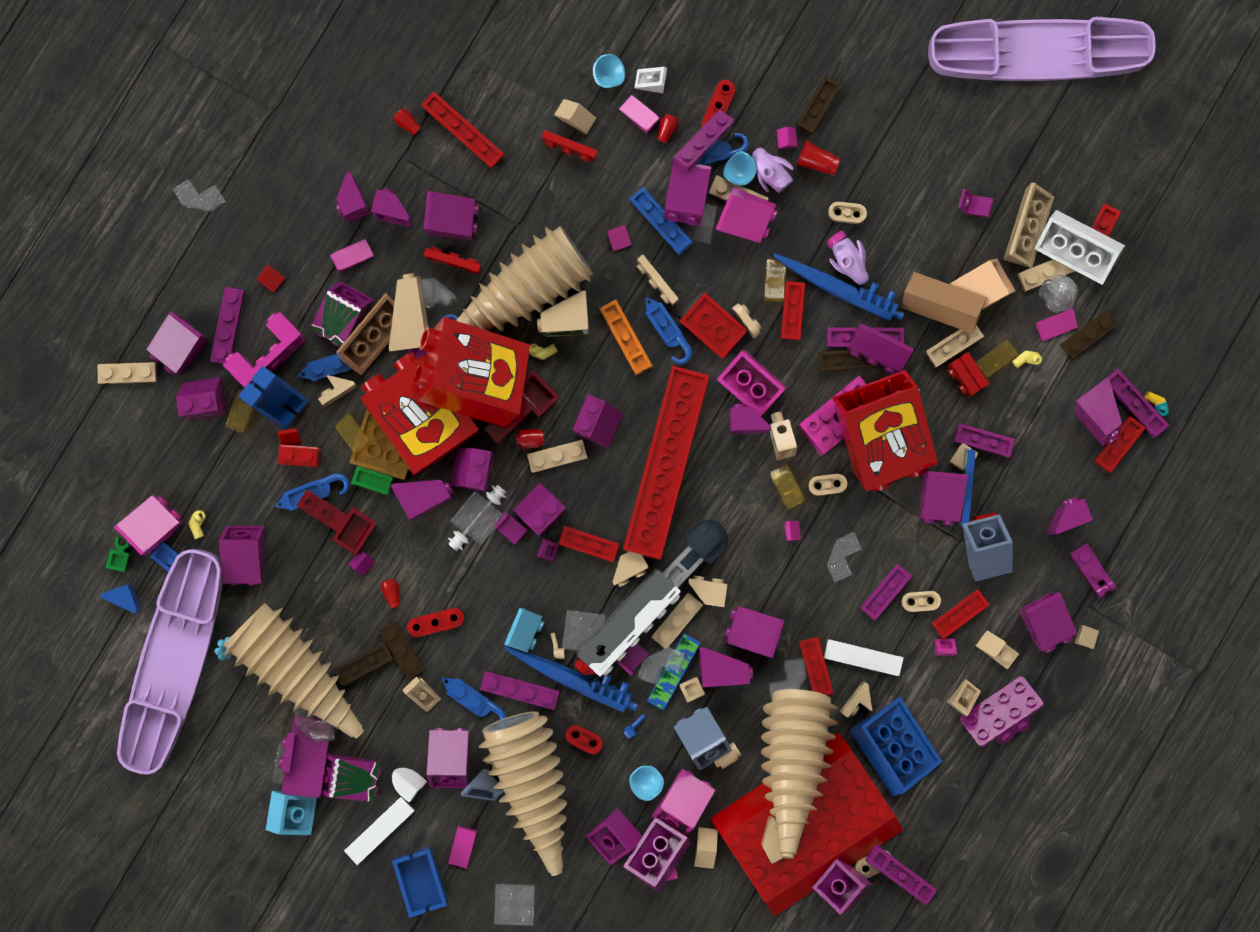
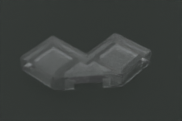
(205, 201)
(837, 563)
(653, 665)
(795, 676)
(314, 729)

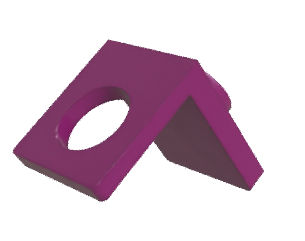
(975, 204)
(510, 528)
(633, 658)

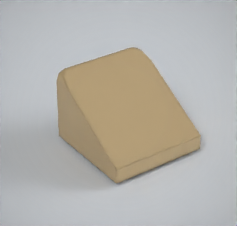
(958, 457)
(1086, 636)

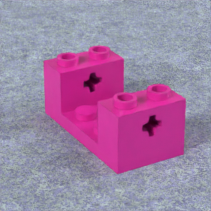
(290, 340)
(821, 427)

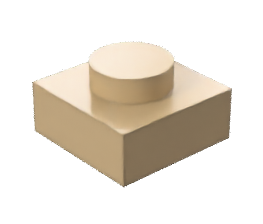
(692, 689)

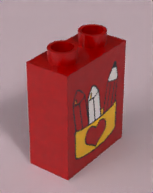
(472, 372)
(413, 428)
(885, 431)

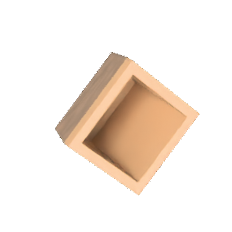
(988, 281)

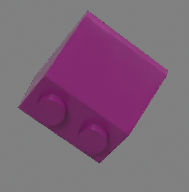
(350, 200)
(389, 208)
(746, 420)
(1069, 515)
(614, 837)
(841, 886)

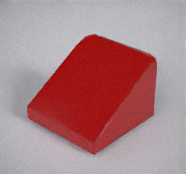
(270, 278)
(290, 436)

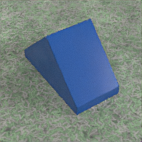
(123, 597)

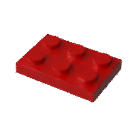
(713, 326)

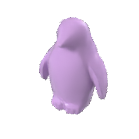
(772, 170)
(850, 260)

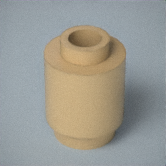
(729, 758)

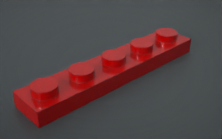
(462, 130)

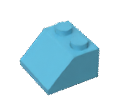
(524, 630)
(290, 814)

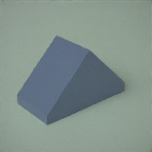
(482, 787)

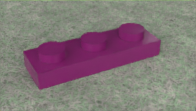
(984, 440)
(885, 592)

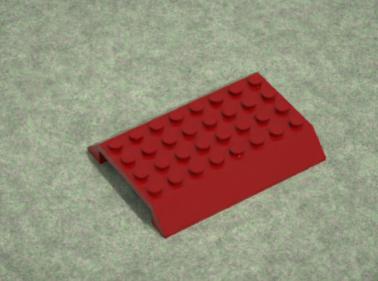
(845, 827)

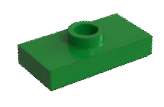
(372, 480)

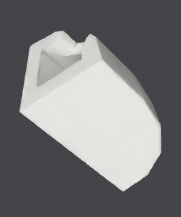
(407, 782)

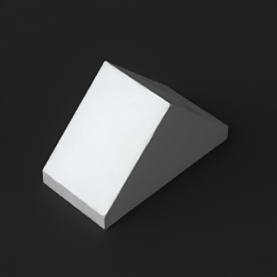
(651, 79)

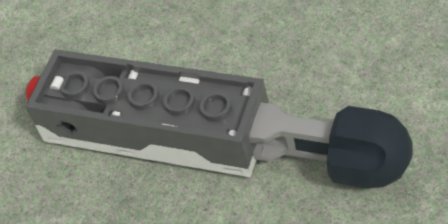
(649, 600)

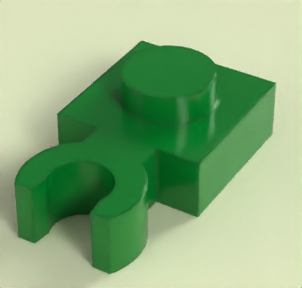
(118, 558)

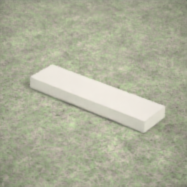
(863, 657)
(379, 830)

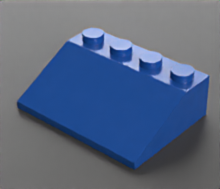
(896, 747)

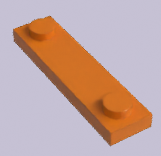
(625, 337)

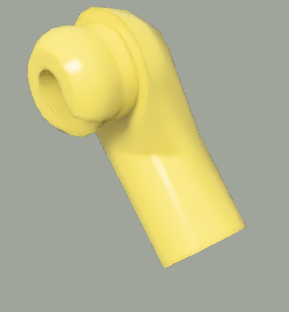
(542, 353)
(1027, 357)
(196, 522)

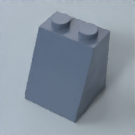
(988, 547)
(702, 738)

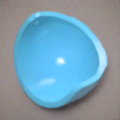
(608, 71)
(740, 169)
(646, 782)

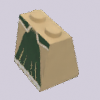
(565, 318)

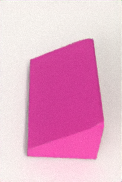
(1057, 325)

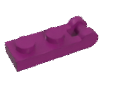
(1092, 570)

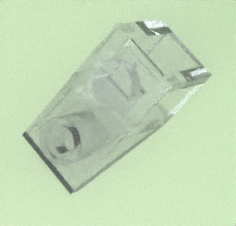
(436, 293)

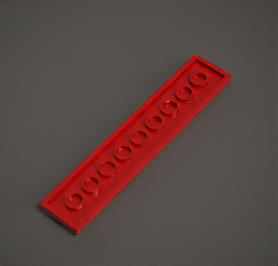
(666, 463)

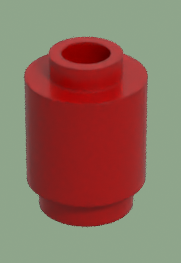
(530, 438)

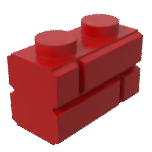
(967, 375)
(299, 456)

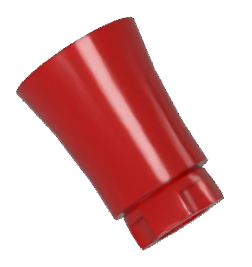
(818, 159)

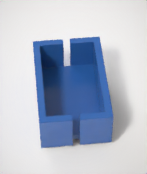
(268, 396)
(420, 881)

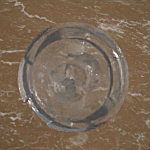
(1059, 293)

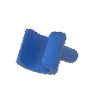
(629, 730)

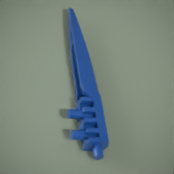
(863, 298)
(579, 682)

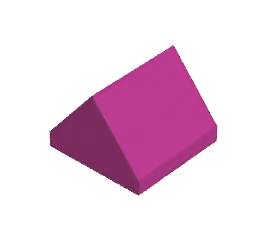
(787, 138)
(945, 647)

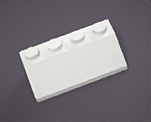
(1079, 247)

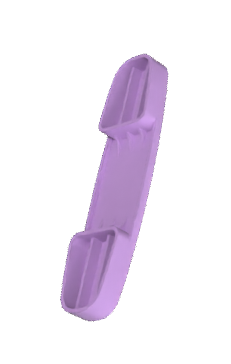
(1041, 49)
(171, 661)

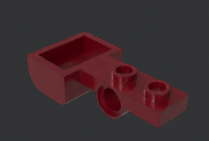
(536, 398)
(351, 528)

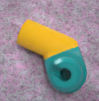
(1159, 403)

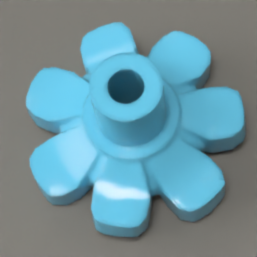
(221, 650)

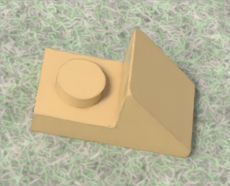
(341, 388)
(997, 649)
(421, 694)
(861, 696)

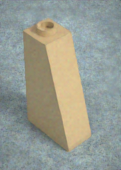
(408, 314)

